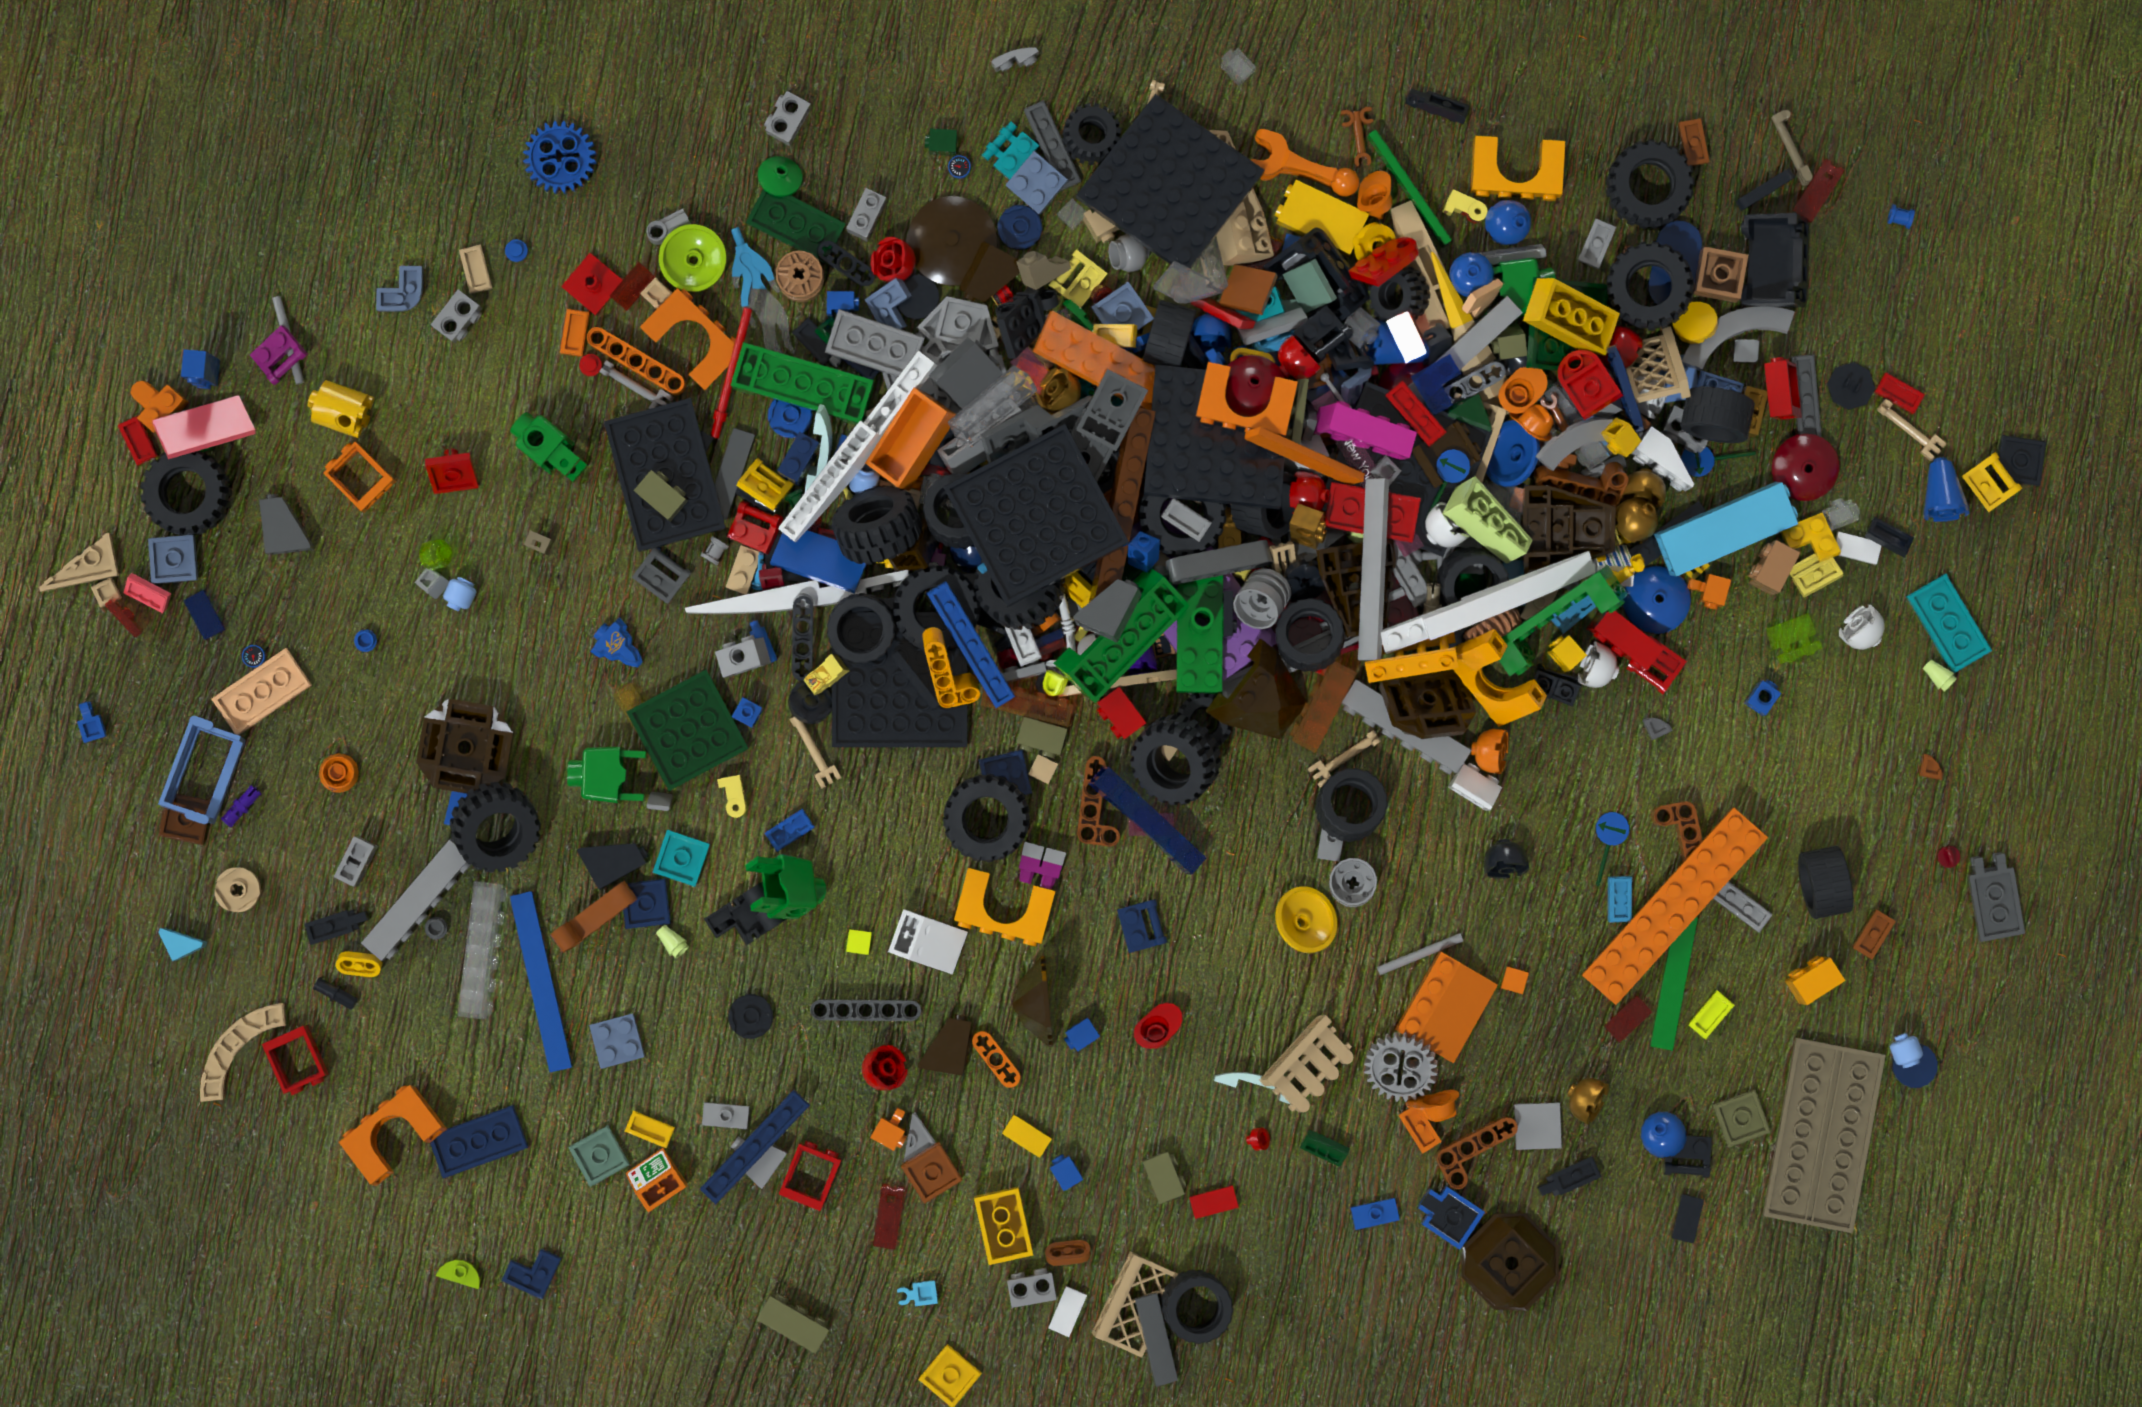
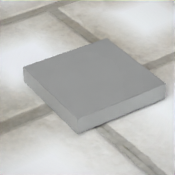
(1537, 1126)

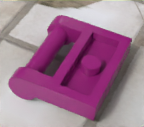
(274, 349)

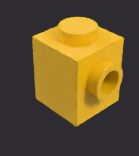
(1621, 437)

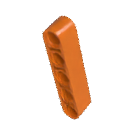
(626, 356)

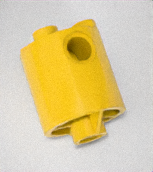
(340, 408)

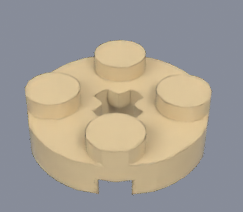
(225, 886)

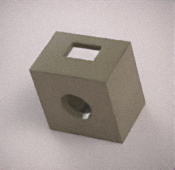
(531, 539)

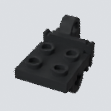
(1024, 318)
(742, 918)

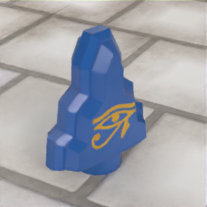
(616, 644)

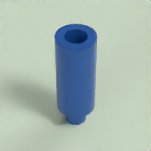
(760, 632)

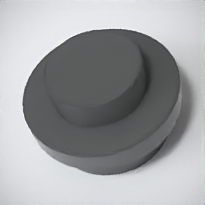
(436, 928)

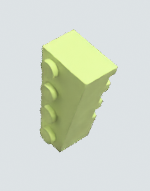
(1486, 520)

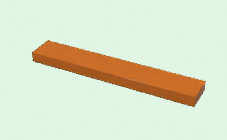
(1304, 456)

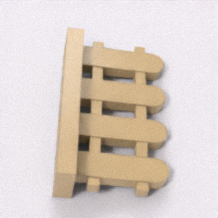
(1297, 1068)

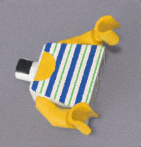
(1621, 563)

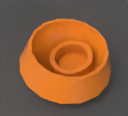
(338, 773)

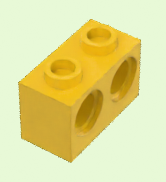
(1566, 652)

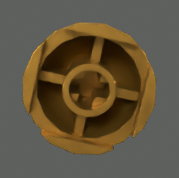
(1059, 390)
(1645, 486)
(1636, 519)
(1587, 1099)

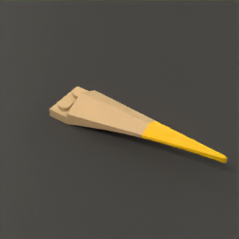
(1461, 323)

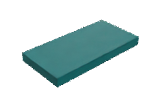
(1949, 623)

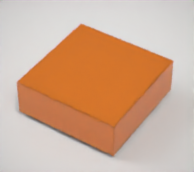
(1514, 980)

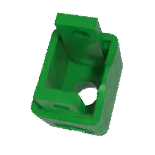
(1518, 280)
(553, 451)
(602, 774)
(787, 886)

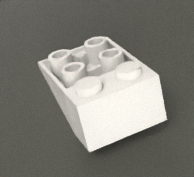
(1660, 455)
(927, 941)

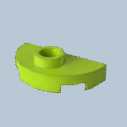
(460, 1272)

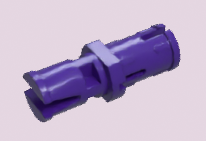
(241, 806)

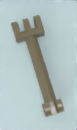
(1803, 171)

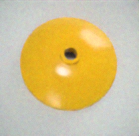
(1315, 915)

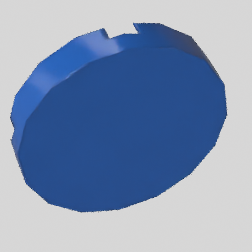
(789, 419)

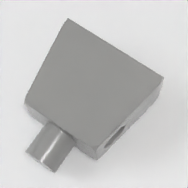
(766, 1165)

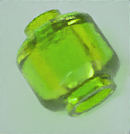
(435, 554)

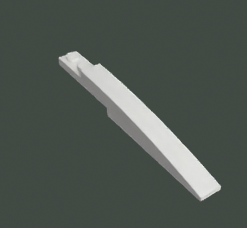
(855, 450)
(782, 598)
(1487, 603)

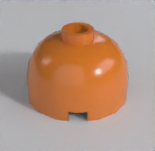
(1491, 750)

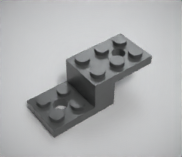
(1103, 424)
(1028, 427)

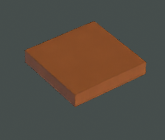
(1248, 289)
(931, 1172)

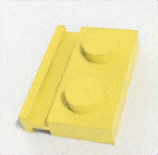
(1811, 575)

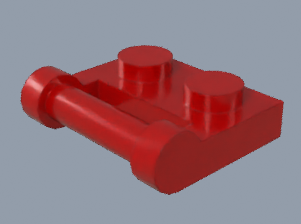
(751, 534)
(1667, 663)

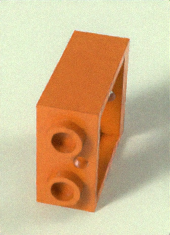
(375, 492)

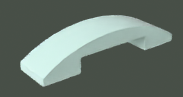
(821, 427)
(1231, 1079)

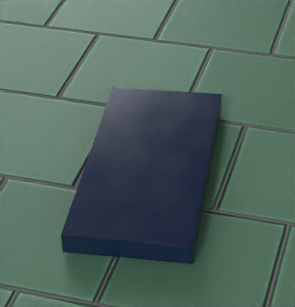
(479, 1141)

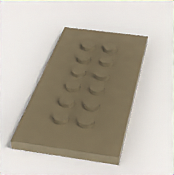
(1823, 1135)

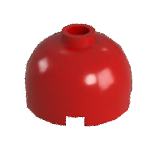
(893, 259)
(1627, 344)
(1296, 360)
(1308, 491)
(884, 1068)

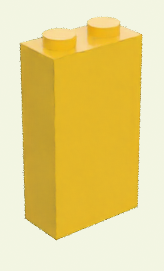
(1312, 208)

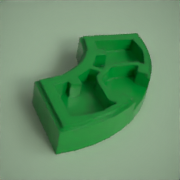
(1078, 315)

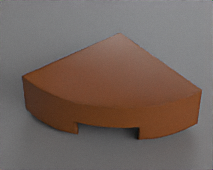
(1930, 768)

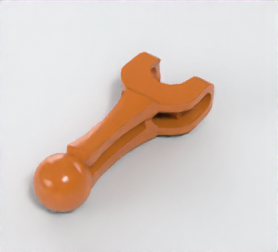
(1283, 161)

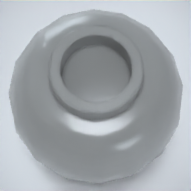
(1127, 254)

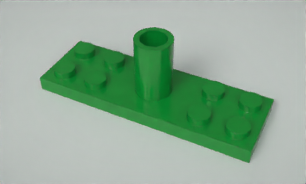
(1200, 646)

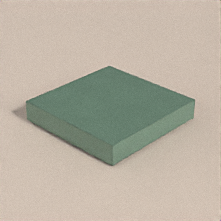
(1309, 286)
(599, 1155)

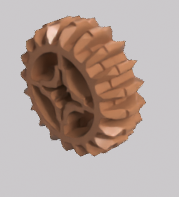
(1502, 623)

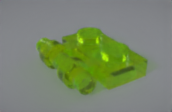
(1790, 632)

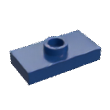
(789, 830)
(1374, 1213)

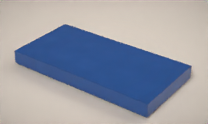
(819, 560)

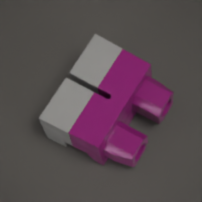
(1031, 861)

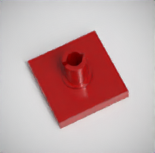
(592, 284)
(451, 472)

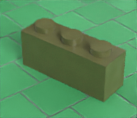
(794, 1322)

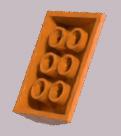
(1446, 1006)

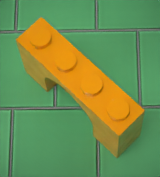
(1488, 180)
(1500, 703)
(972, 911)

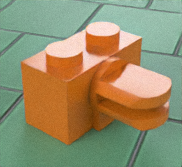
(156, 403)

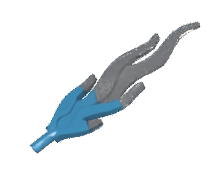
(755, 295)

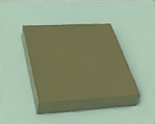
(1741, 1118)

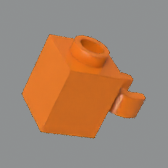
(1713, 590)
(889, 1133)

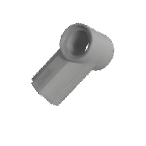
(667, 224)

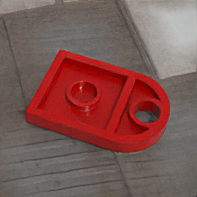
(1385, 261)
(1589, 384)

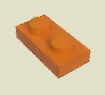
(1419, 1129)

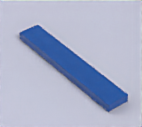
(970, 644)

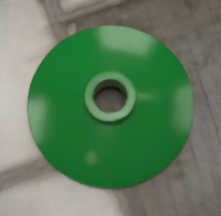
(779, 184)

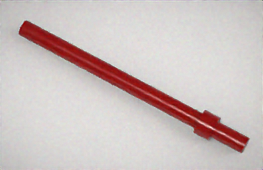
(720, 413)

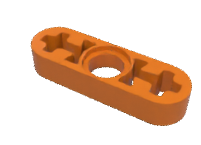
(980, 1049)

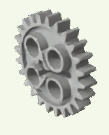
(1422, 1070)

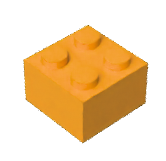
(1814, 980)

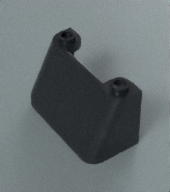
(1317, 245)
(1776, 260)

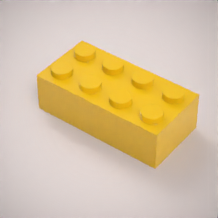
(1571, 316)

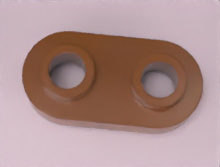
(1067, 1252)

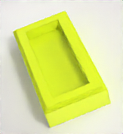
(1711, 1014)

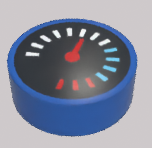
(959, 167)
(253, 656)

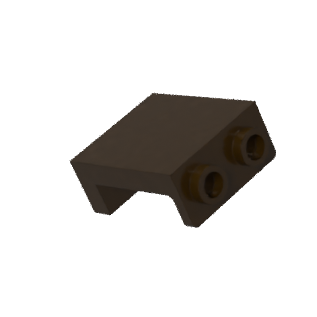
(1456, 439)

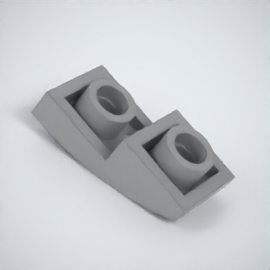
(1022, 56)

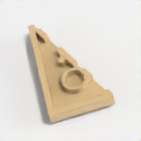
(93, 564)

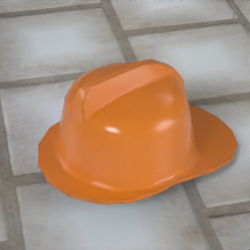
(1375, 194)
(1522, 389)
(1536, 422)
(1436, 1106)

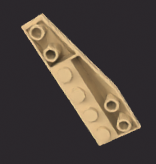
(1409, 224)
(1246, 233)

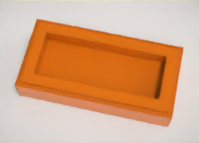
(574, 332)

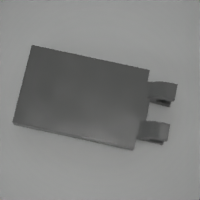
(1995, 899)

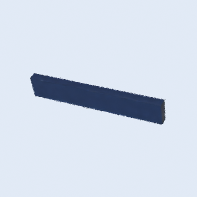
(754, 1147)

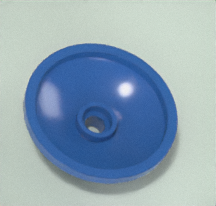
(1513, 455)
(1645, 611)

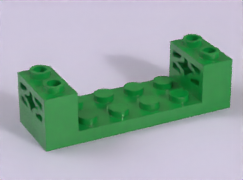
(802, 383)
(1603, 590)
(1106, 660)

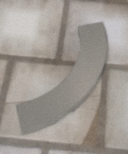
(1734, 324)
(1572, 439)

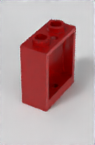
(1782, 389)
(269, 1048)
(802, 1197)

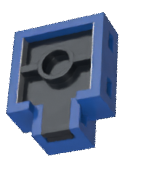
(1450, 1215)

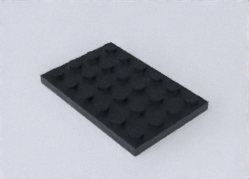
(671, 443)

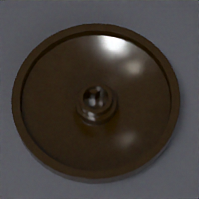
(948, 237)

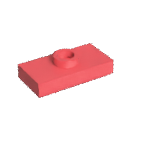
(147, 593)

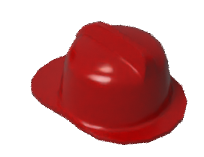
(1158, 1026)

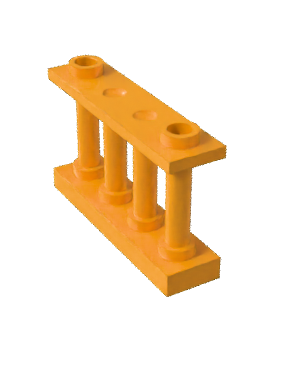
(1415, 664)

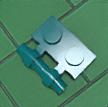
(1016, 153)

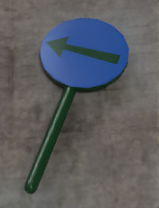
(1702, 463)
(1452, 468)
(1612, 830)

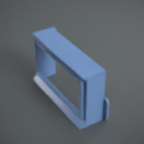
(181, 761)

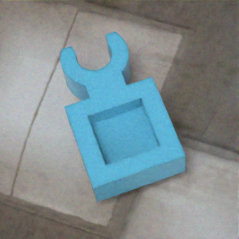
(922, 1293)

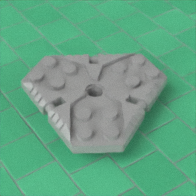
(946, 329)

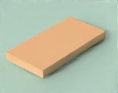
(261, 691)

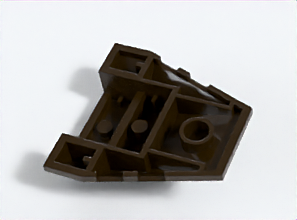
(1564, 526)
(1342, 575)
(1264, 699)
(1032, 1002)

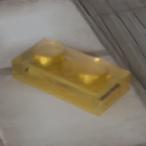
(627, 699)

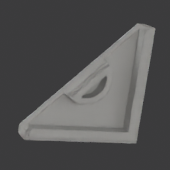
(918, 1138)

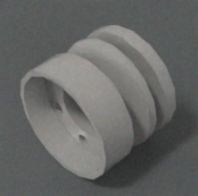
(1262, 598)
(1364, 876)

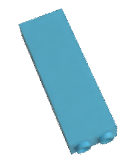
(1726, 528)

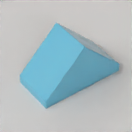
(179, 944)

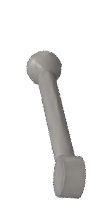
(1325, 378)

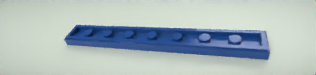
(541, 981)

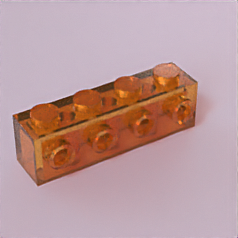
(1323, 706)
(1035, 707)

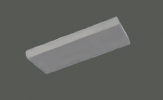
(872, 343)

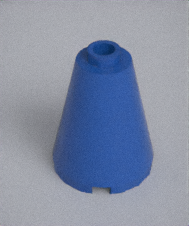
(1386, 350)
(1944, 493)

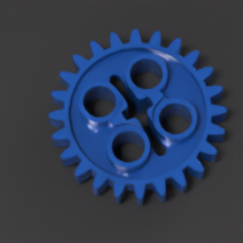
(561, 178)

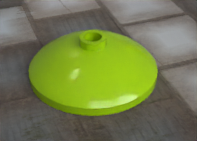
(691, 242)

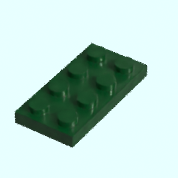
(795, 223)

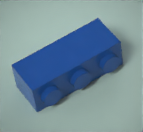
(200, 368)

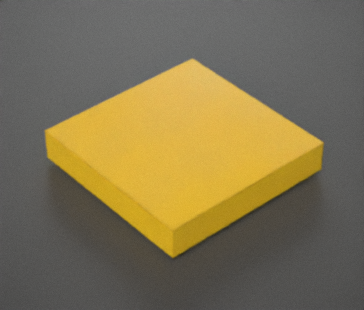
(950, 1376)

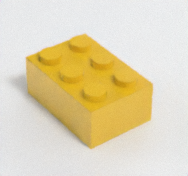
(1003, 1225)

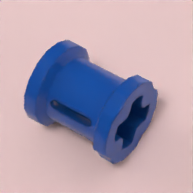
(1901, 216)

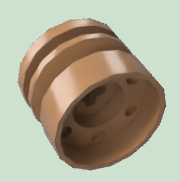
(800, 289)

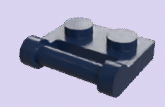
(1134, 926)

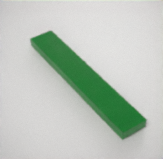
(1409, 188)
(1672, 989)

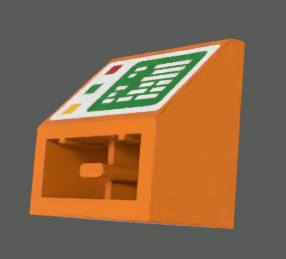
(656, 1179)

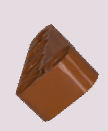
(1580, 482)
(1096, 801)
(1681, 824)
(593, 917)
(1477, 1148)

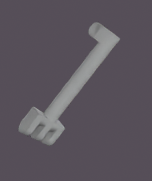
(609, 370)

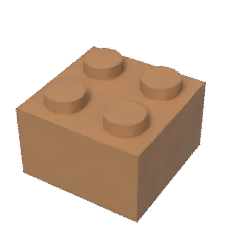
(1720, 274)
(1773, 567)

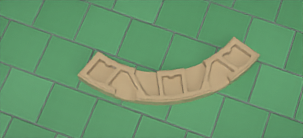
(1130, 680)
(231, 1042)

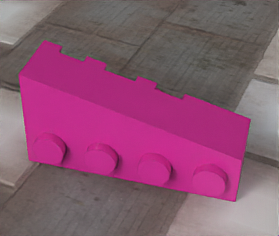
(1365, 430)

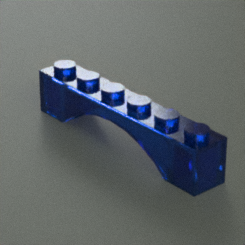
(1132, 805)

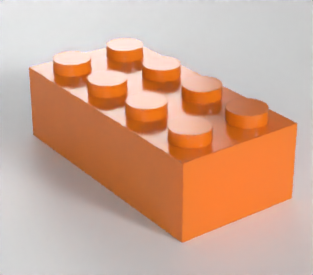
(910, 439)

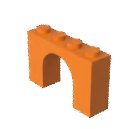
(680, 308)
(1214, 406)
(362, 1141)

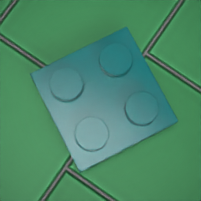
(681, 858)

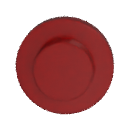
(590, 365)

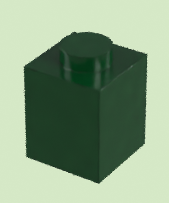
(941, 142)

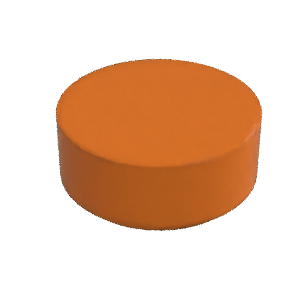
(1050, 621)

